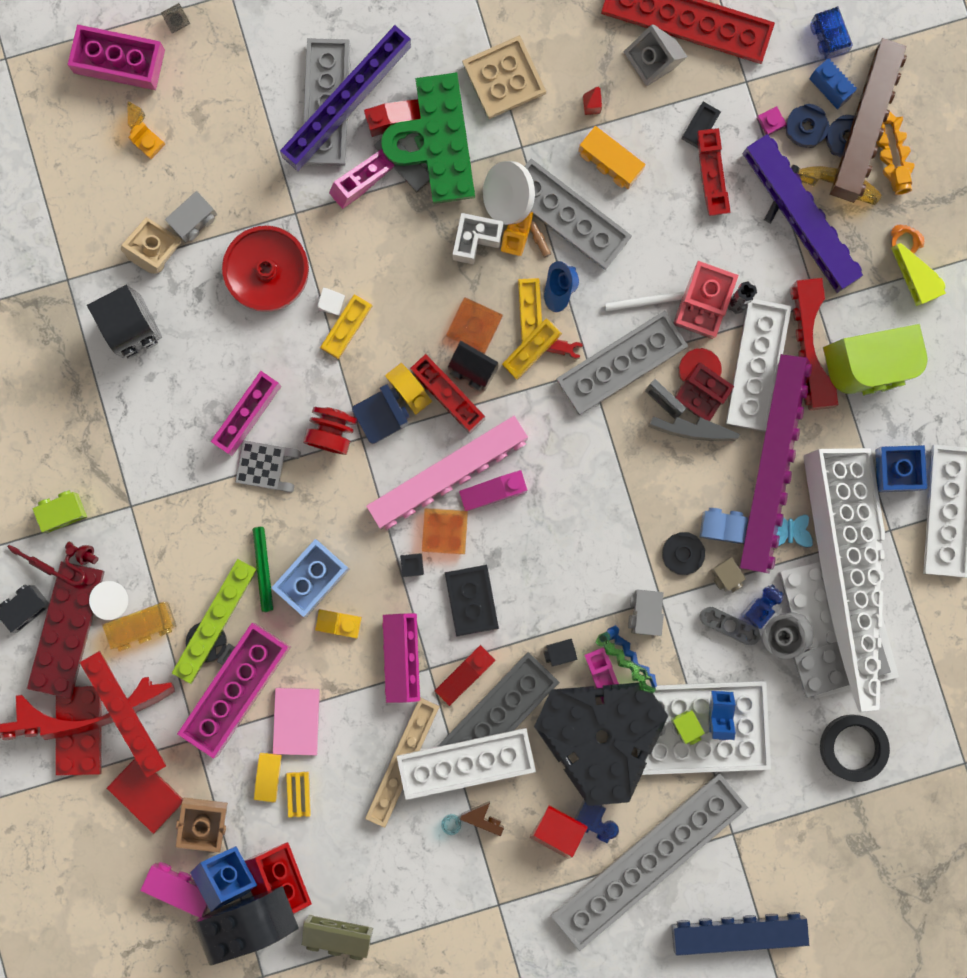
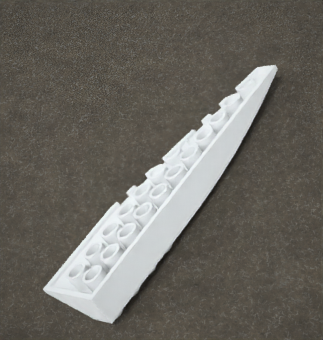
(850, 554)

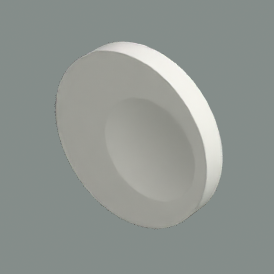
(508, 192)

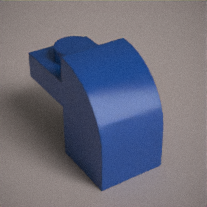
(721, 715)

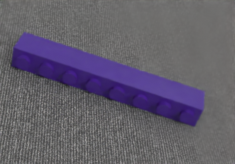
(346, 98)
(802, 213)

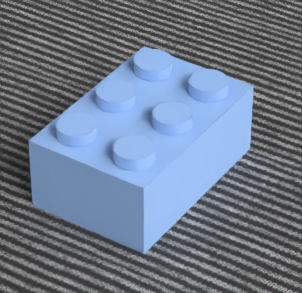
(310, 578)

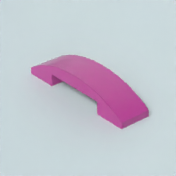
(601, 668)

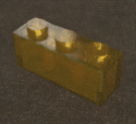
(139, 626)

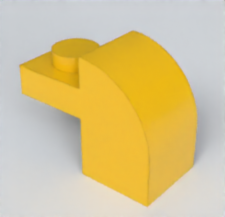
(408, 388)

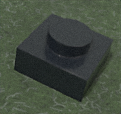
(412, 565)

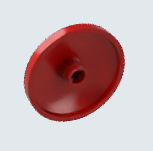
(265, 268)

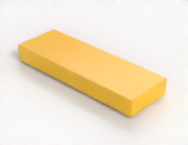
(529, 306)
(346, 326)
(532, 348)

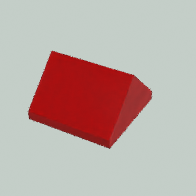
(559, 832)

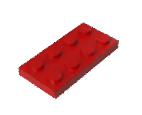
(79, 752)

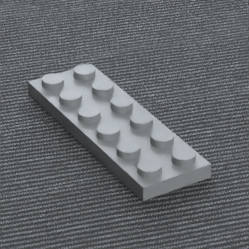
(325, 70)
(575, 218)
(622, 362)

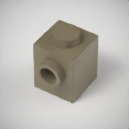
(728, 576)

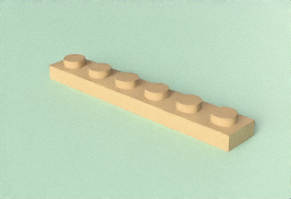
(410, 742)

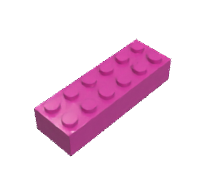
(234, 690)

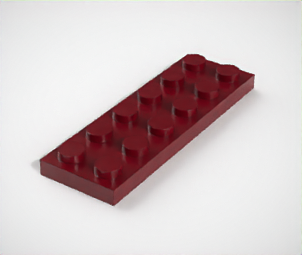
(64, 633)

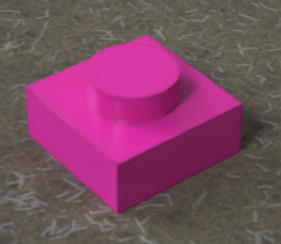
(771, 121)

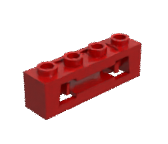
(447, 393)

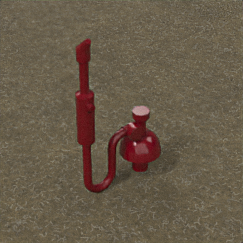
(82, 554)

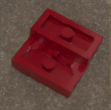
(703, 392)

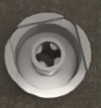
(788, 647)

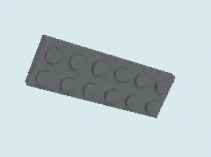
(506, 703)

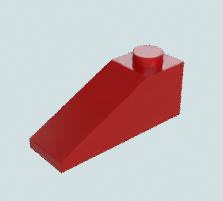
(386, 114)
(465, 675)

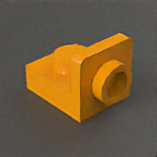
(145, 140)

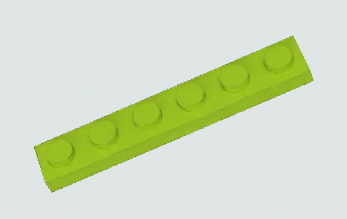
(214, 621)

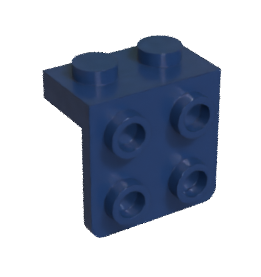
(381, 414)

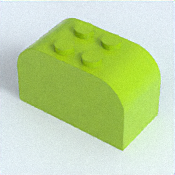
(876, 360)

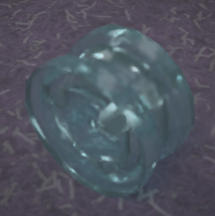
(445, 826)

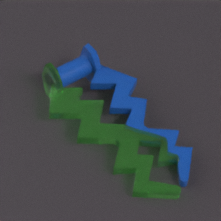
(613, 633)

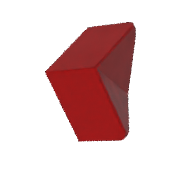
(592, 101)

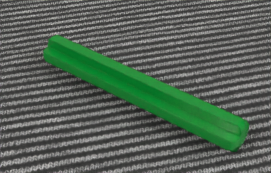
(262, 569)

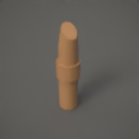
(539, 239)

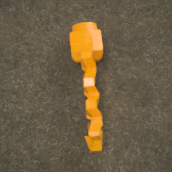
(900, 176)

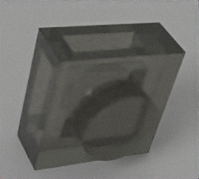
(175, 18)

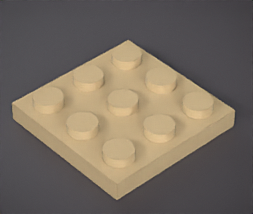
(504, 77)

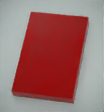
(146, 798)

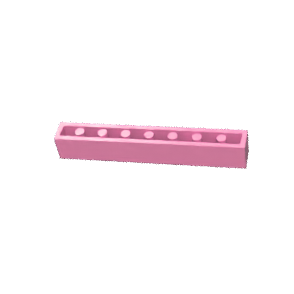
(447, 472)

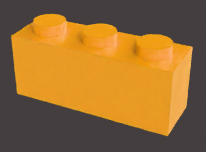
(611, 158)

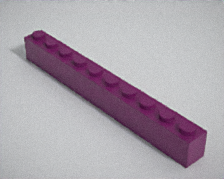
(775, 463)

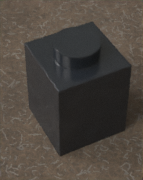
(560, 652)

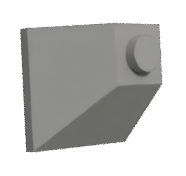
(654, 54)

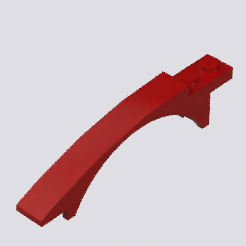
(32, 721)

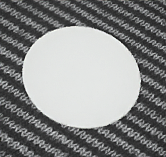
(108, 600)

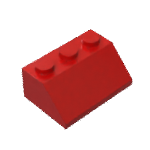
(277, 869)

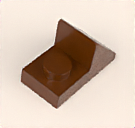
(476, 817)

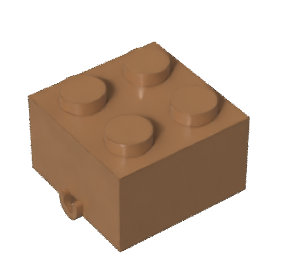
(201, 825)

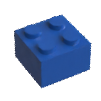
(901, 468)
(223, 878)

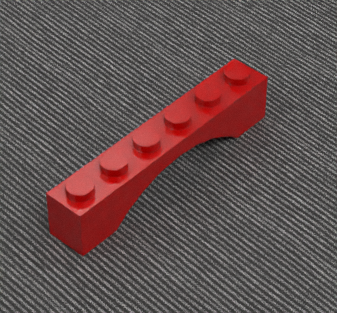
(808, 299)
(123, 714)

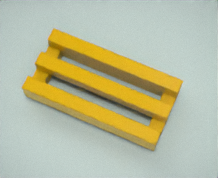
(299, 813)

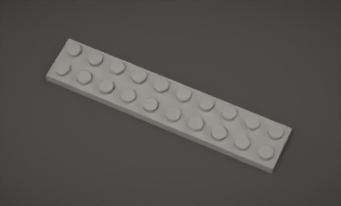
(649, 861)

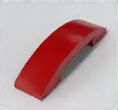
(712, 172)

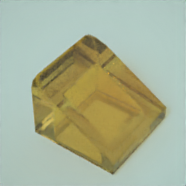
(135, 115)

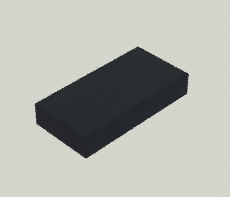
(703, 120)

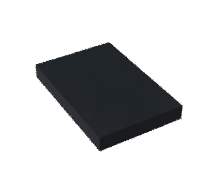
(471, 600)

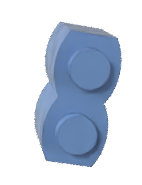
(723, 526)

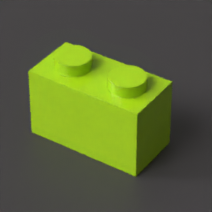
(59, 512)

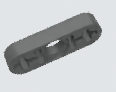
(747, 627)

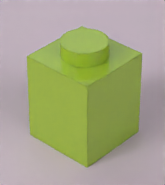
(688, 727)

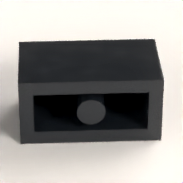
(22, 608)

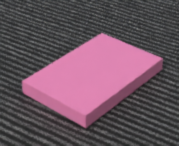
(296, 721)

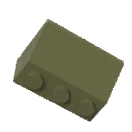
(337, 937)

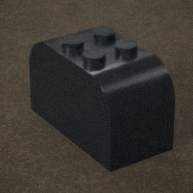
(125, 322)
(245, 926)

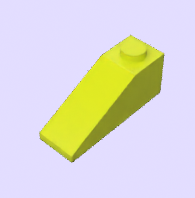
(920, 278)

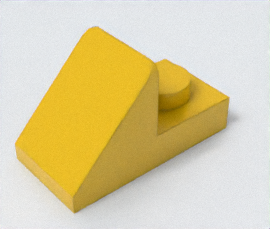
(338, 623)

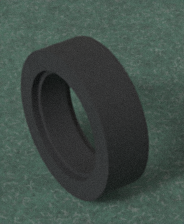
(881, 753)

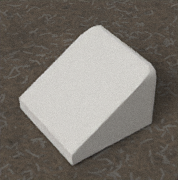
(330, 301)

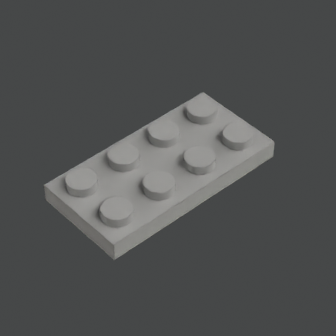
(824, 670)

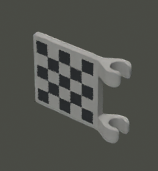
(262, 465)

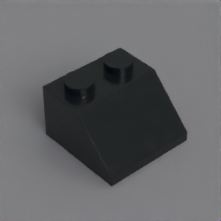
(472, 366)

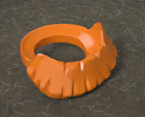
(918, 239)

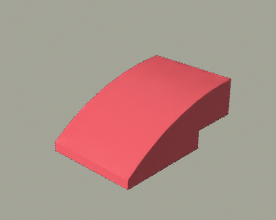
(705, 300)

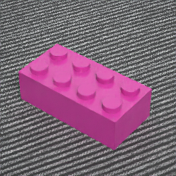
(116, 57)

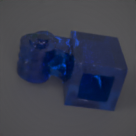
(760, 609)
(592, 817)

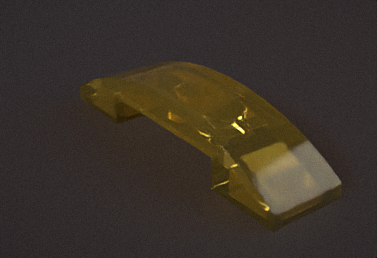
(811, 175)

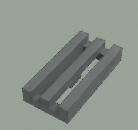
(665, 399)

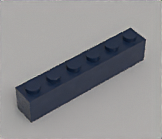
(741, 934)

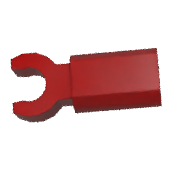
(562, 347)

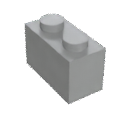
(191, 217)

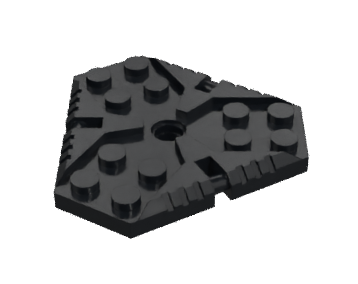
(603, 770)

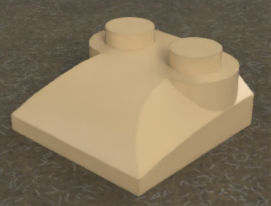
(150, 246)

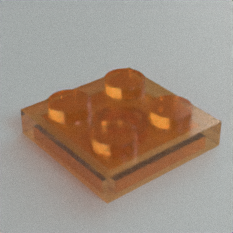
(474, 325)
(444, 531)

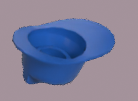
(560, 284)

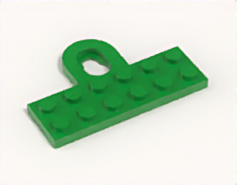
(444, 139)

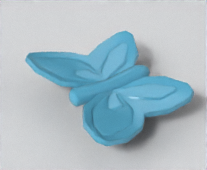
(795, 530)

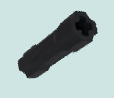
(742, 297)

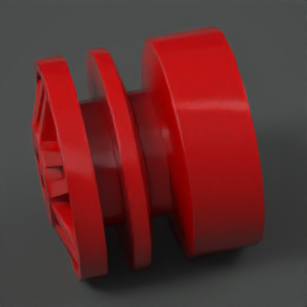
(330, 430)

